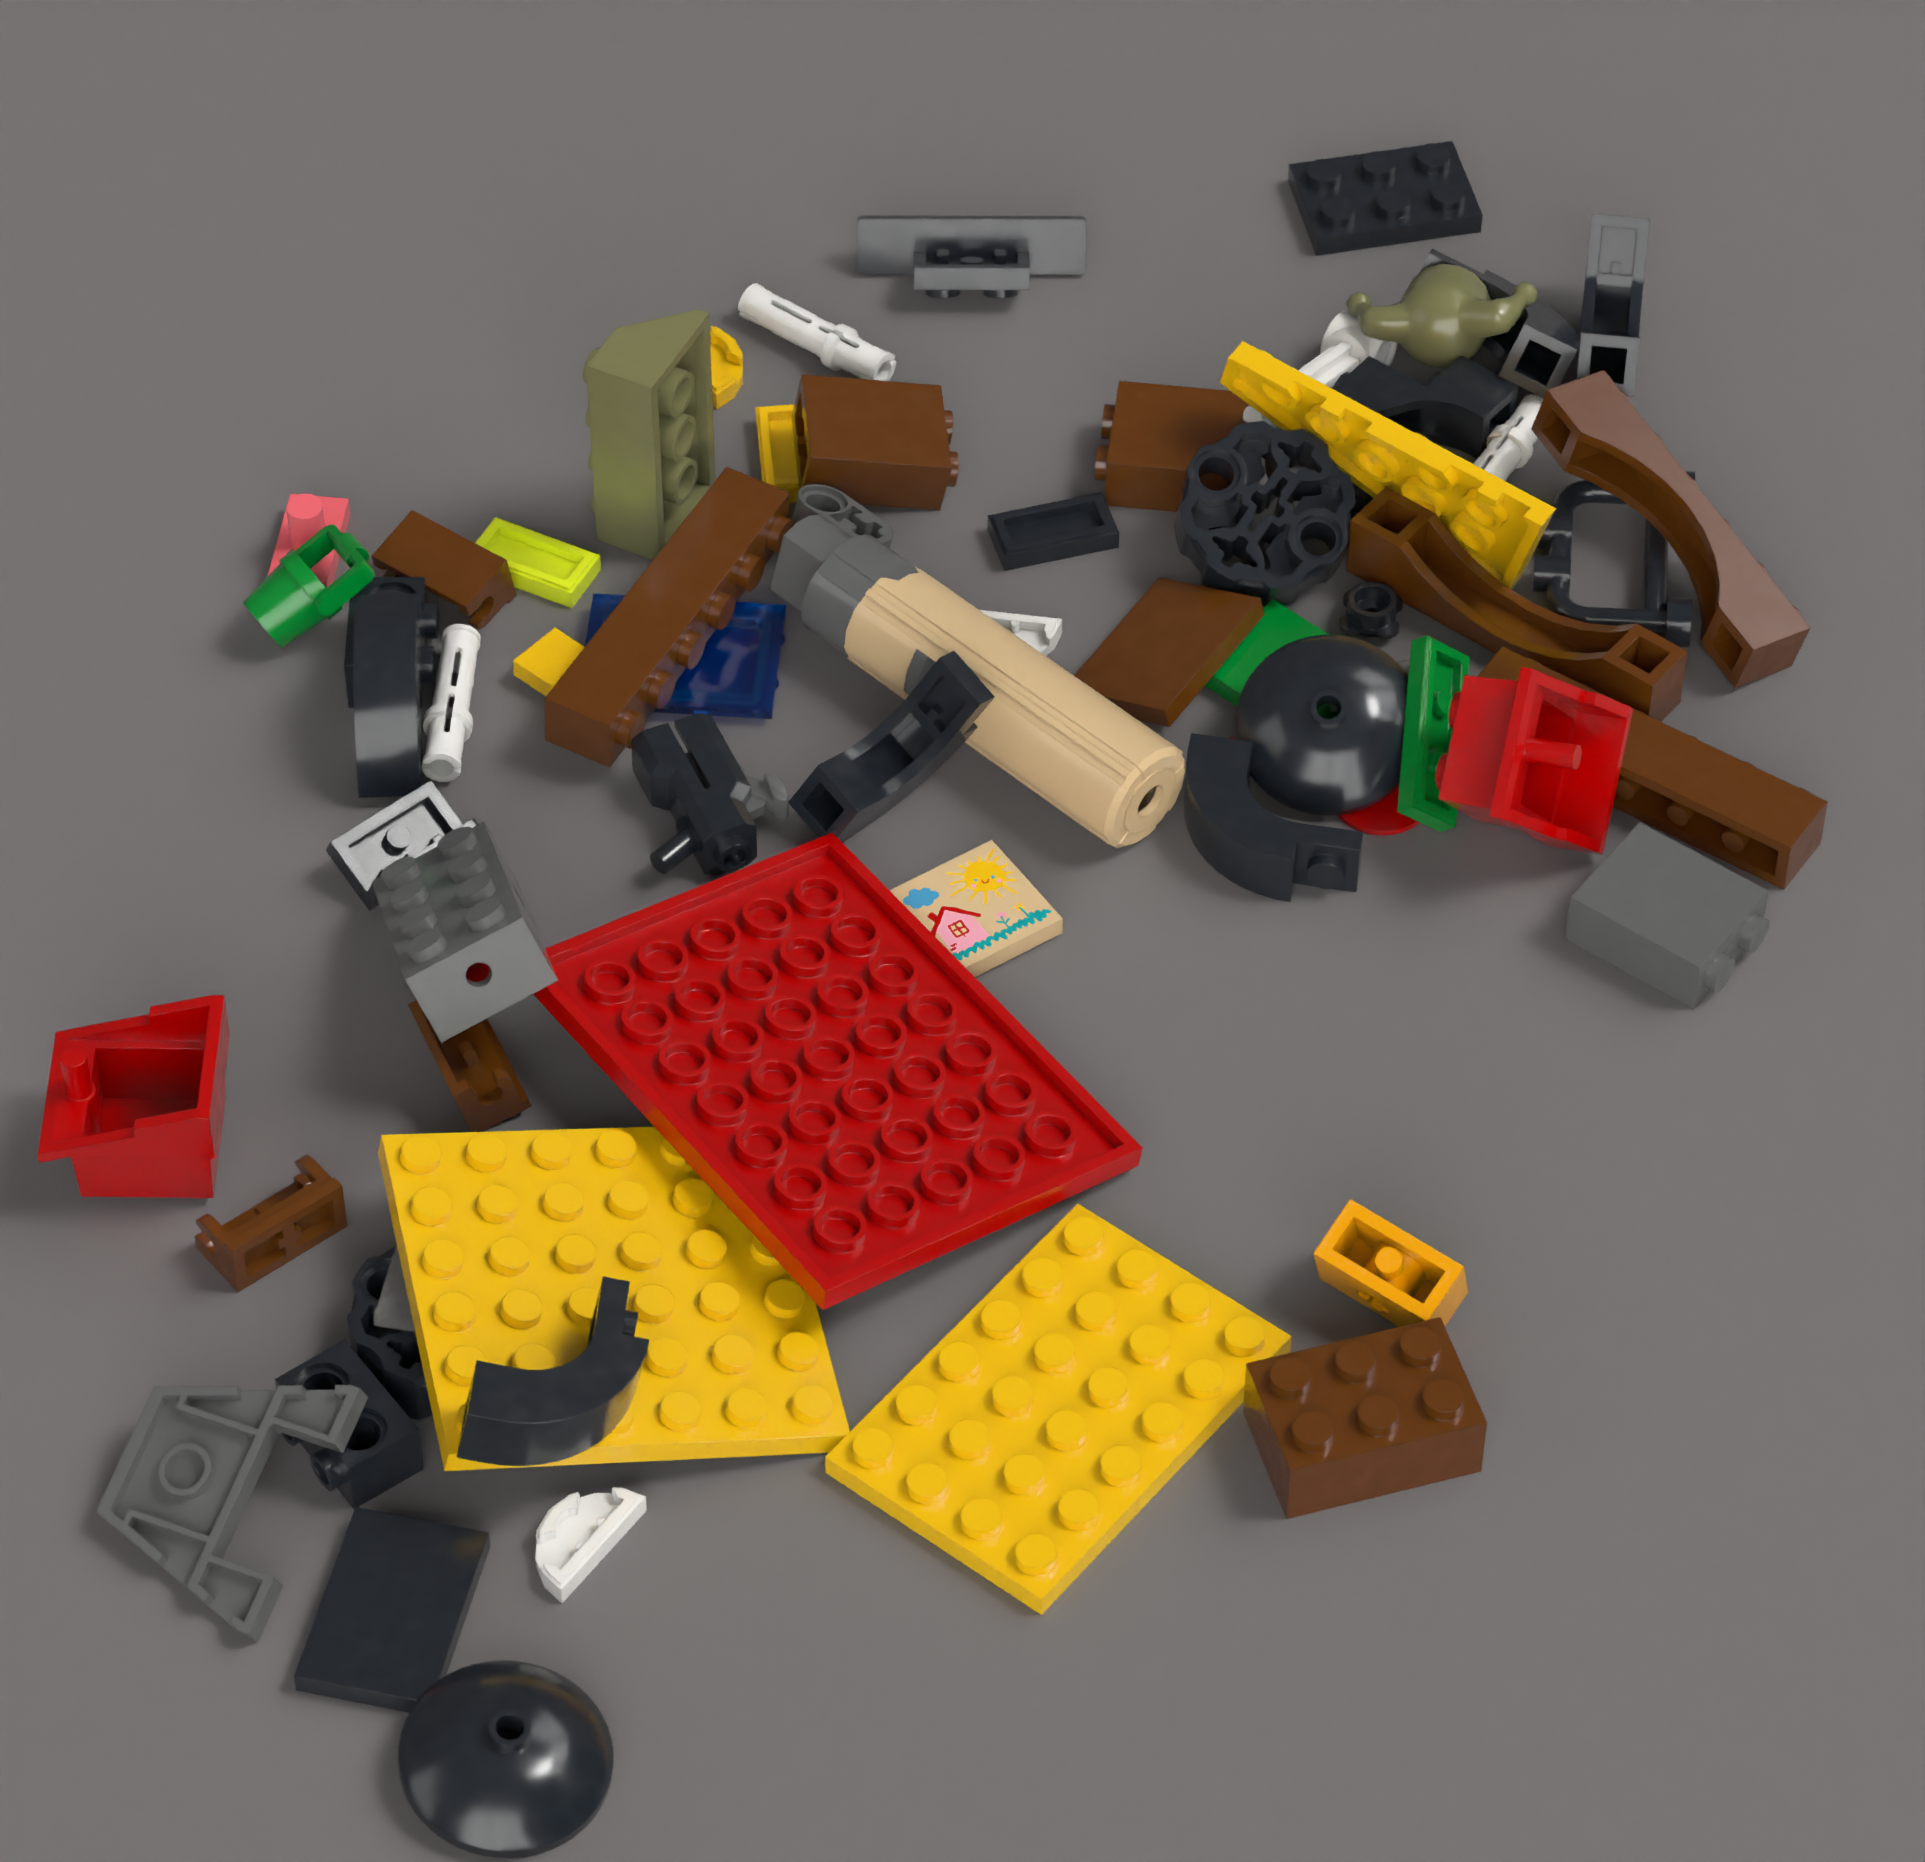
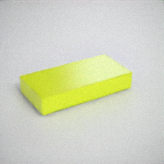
(542, 562)

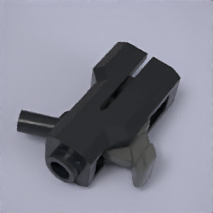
(705, 795)

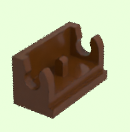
(451, 567)
(475, 1072)
(275, 1228)

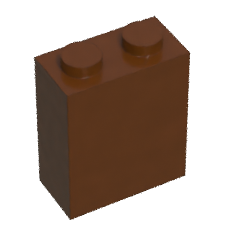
(1154, 438)
(875, 440)

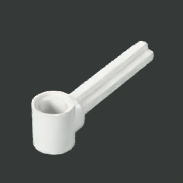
(1340, 352)

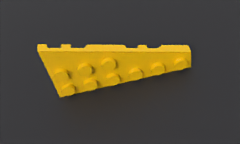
(1481, 511)

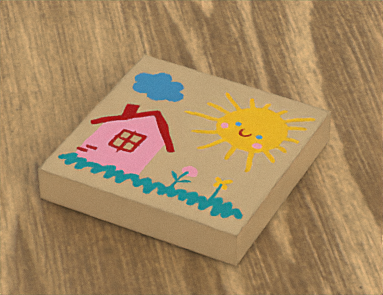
(981, 908)

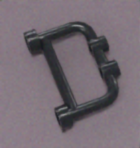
(1553, 572)

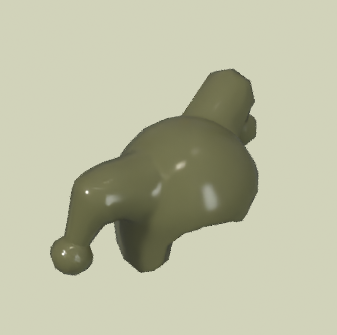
(1442, 314)

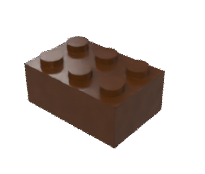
(1364, 1417)

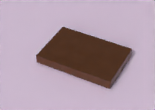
(1169, 648)

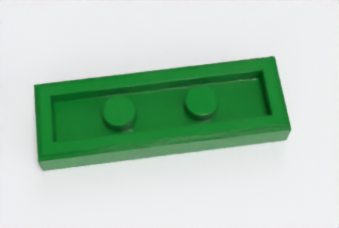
(1433, 679)

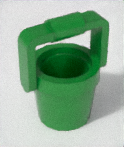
(293, 597)

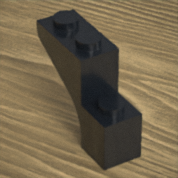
(1450, 410)

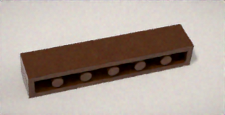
(667, 617)
(1704, 793)

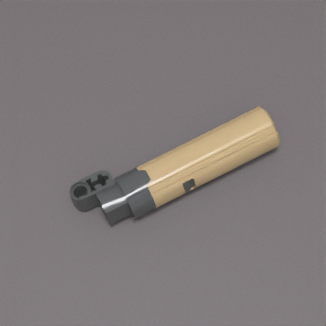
(1042, 721)

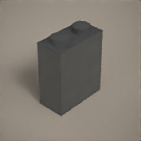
(1667, 915)

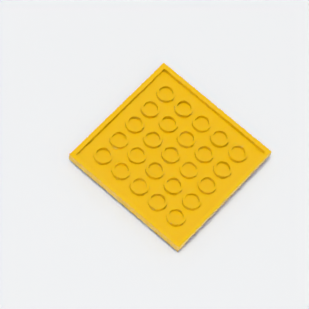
(506, 1266)

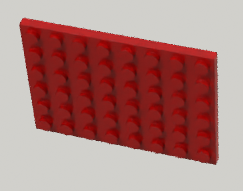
(831, 1069)

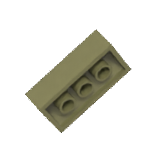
(650, 429)

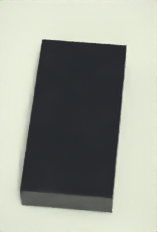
(1053, 531)

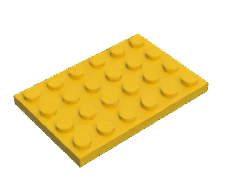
(1056, 1408)

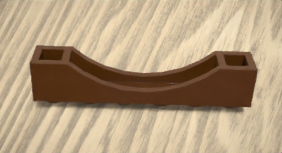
(1604, 440)
(1430, 571)

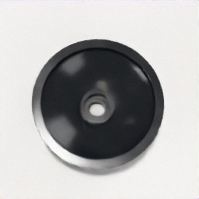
(1319, 761)
(500, 1792)

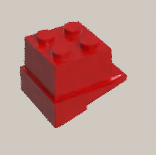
(1535, 758)
(141, 1101)

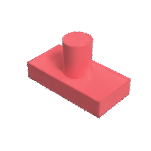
(302, 520)

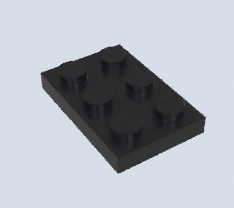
(1384, 198)

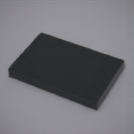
(392, 1609)

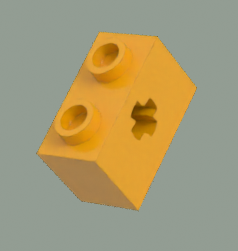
(1389, 1269)

